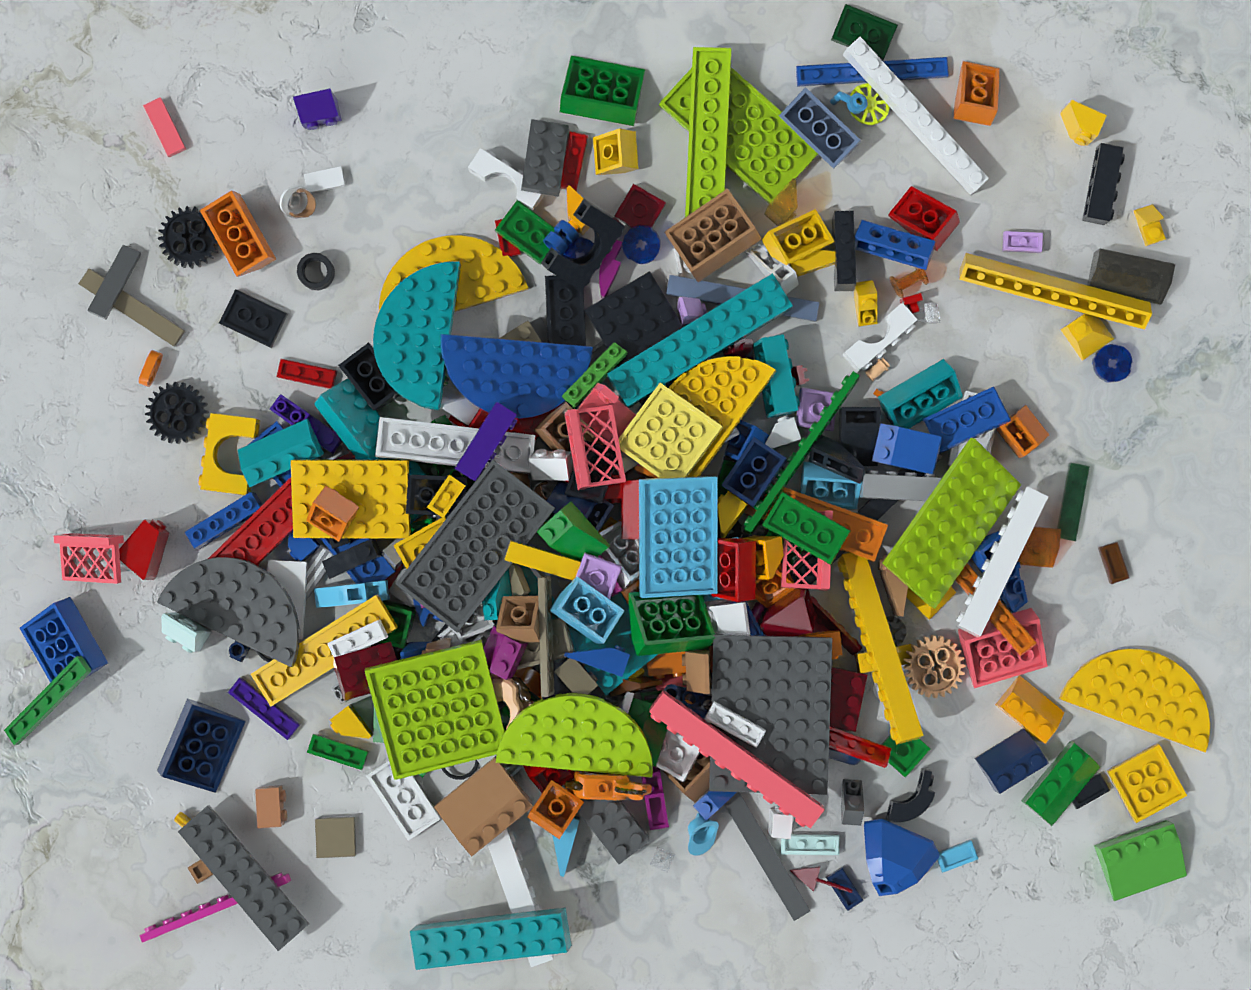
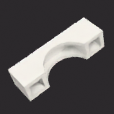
(487, 166)
(897, 322)

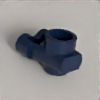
(234, 651)

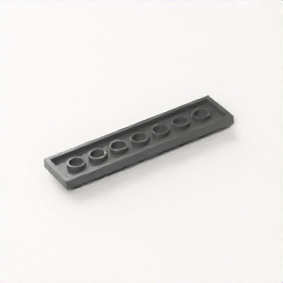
(243, 877)

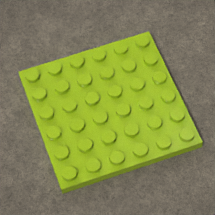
(436, 709)

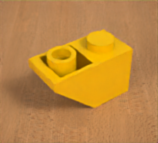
(865, 303)

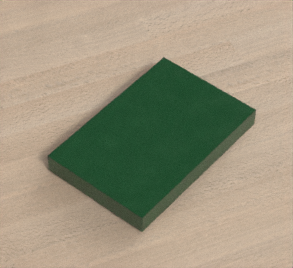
(872, 29)

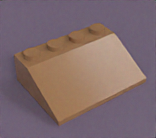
(713, 235)
(483, 806)

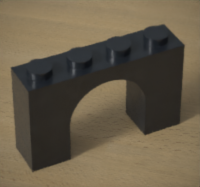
(581, 269)

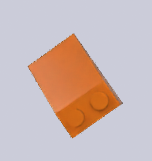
(977, 94)

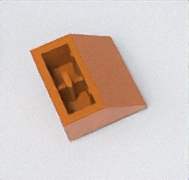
(1023, 432)

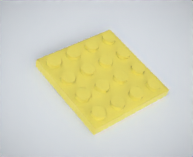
(668, 435)

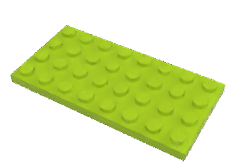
(759, 143)
(952, 523)

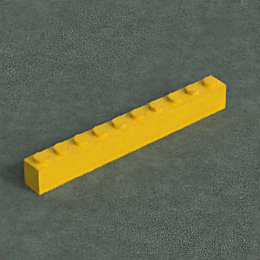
(1055, 291)
(880, 648)

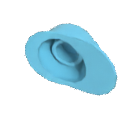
(701, 834)

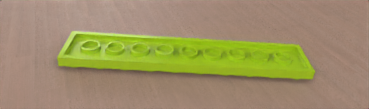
(707, 125)

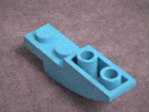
(350, 593)

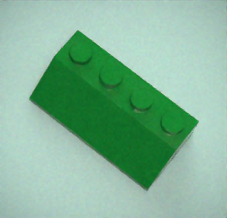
(1061, 783)

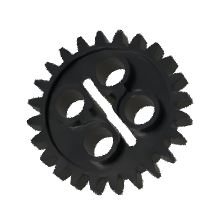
(172, 239)
(161, 404)

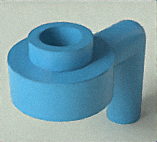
(851, 101)

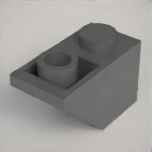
(852, 802)

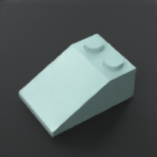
(185, 631)

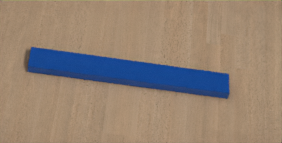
(845, 73)

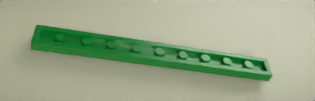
(796, 459)

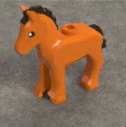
(606, 786)

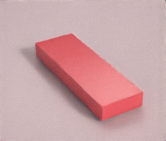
(164, 127)

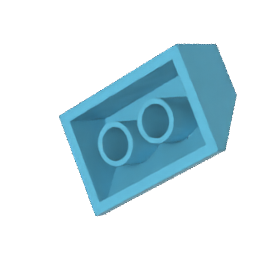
(829, 486)
(587, 610)

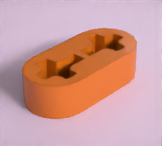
(150, 368)

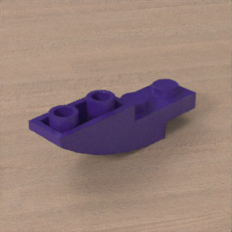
(294, 414)

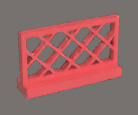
(578, 445)
(102, 543)
(823, 568)

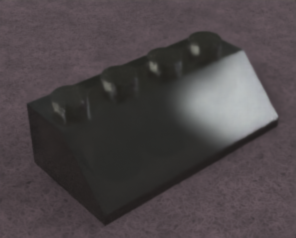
(1131, 275)

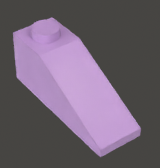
(690, 309)

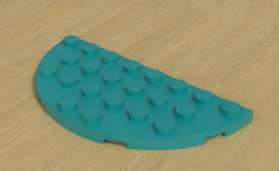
(411, 330)

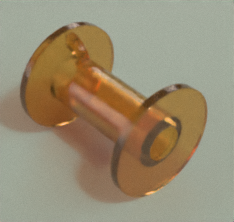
(908, 280)

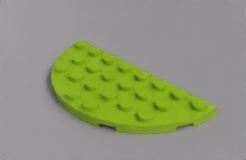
(578, 735)

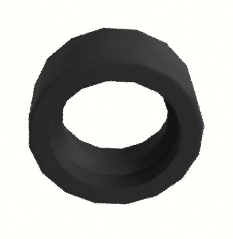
(315, 257)

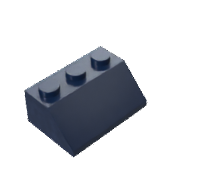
(754, 472)
(1011, 761)

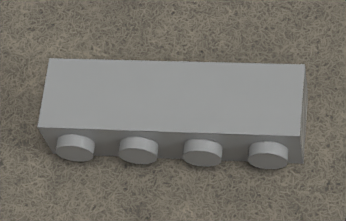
(898, 487)

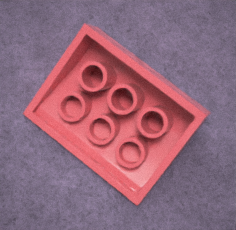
(993, 657)

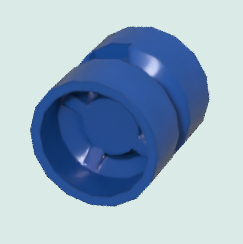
(561, 237)

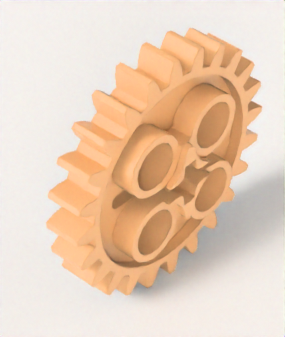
(949, 660)

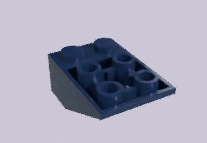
(592, 511)

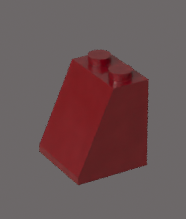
(790, 615)

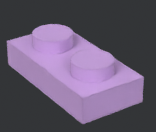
(1022, 242)

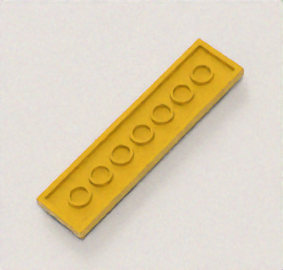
(314, 654)

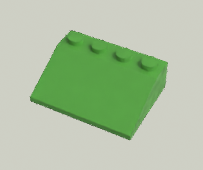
(1141, 859)

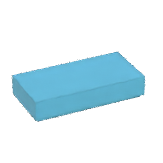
(957, 856)

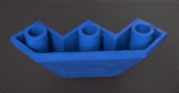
(896, 856)

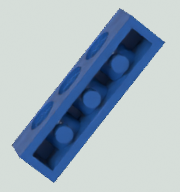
(894, 244)
(223, 520)

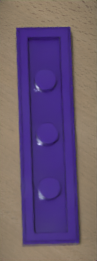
(257, 704)

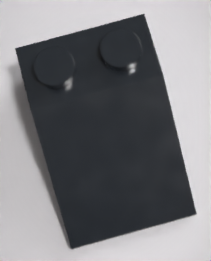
(422, 490)

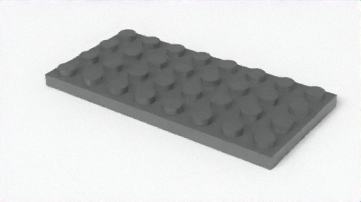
(471, 545)

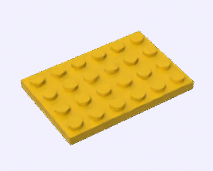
(373, 485)

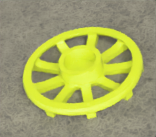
(871, 106)

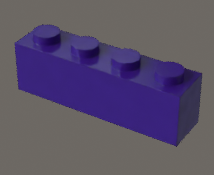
(485, 441)

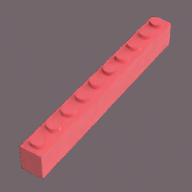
(736, 759)

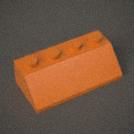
(237, 234)

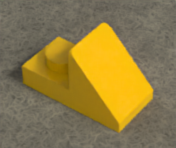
(1149, 224)

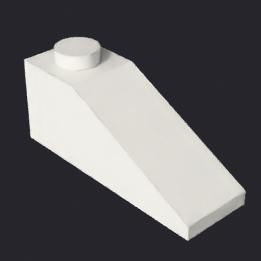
(783, 273)

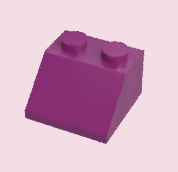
(503, 654)

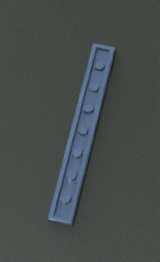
(721, 293)

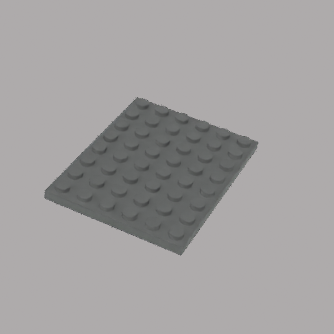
(787, 691)

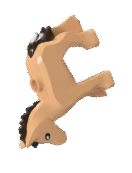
(513, 692)

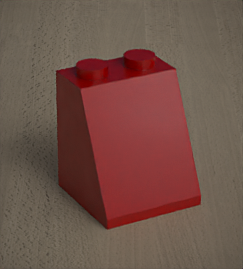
(145, 549)

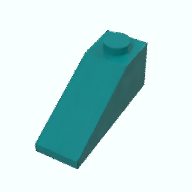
(493, 600)

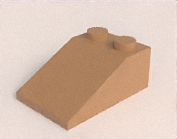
(894, 588)

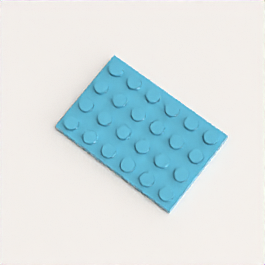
(677, 536)

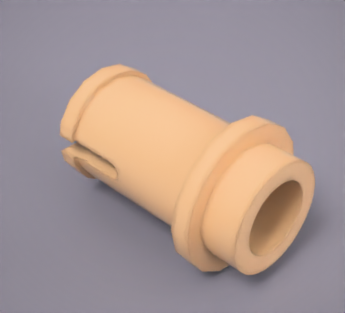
(877, 369)

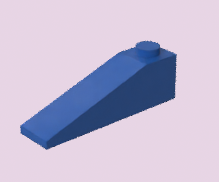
(1014, 591)

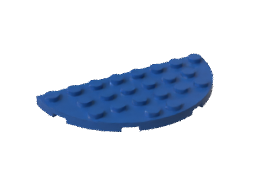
(513, 372)

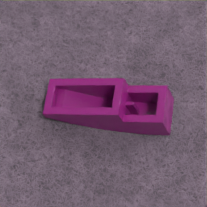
(609, 269)
(655, 801)

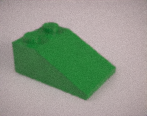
(572, 534)

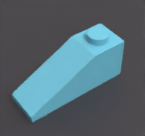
(564, 845)

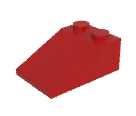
(925, 216)

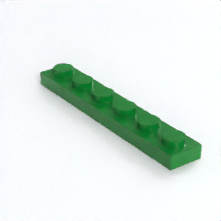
(47, 700)

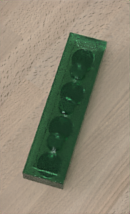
(1072, 501)

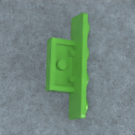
(594, 374)

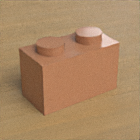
(270, 806)

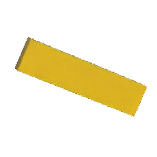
(542, 560)

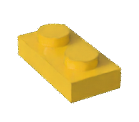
(446, 496)

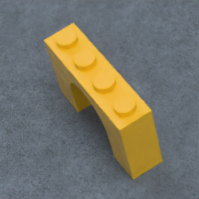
(221, 428)

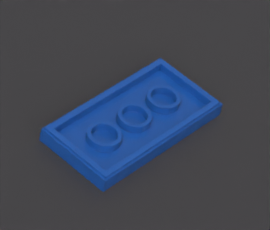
(968, 419)

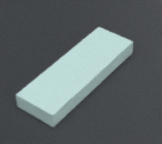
(810, 844)

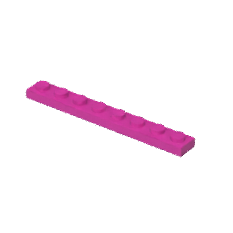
(204, 910)

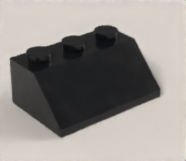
(367, 378)

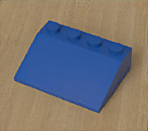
(60, 636)

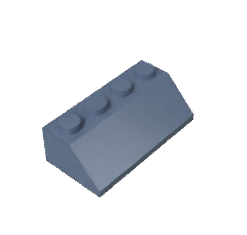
(820, 128)

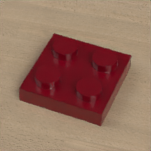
(639, 208)

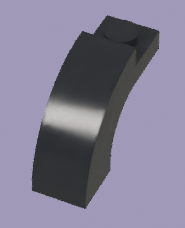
(915, 805)

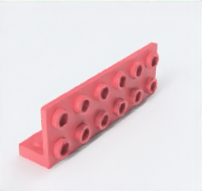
(603, 396)

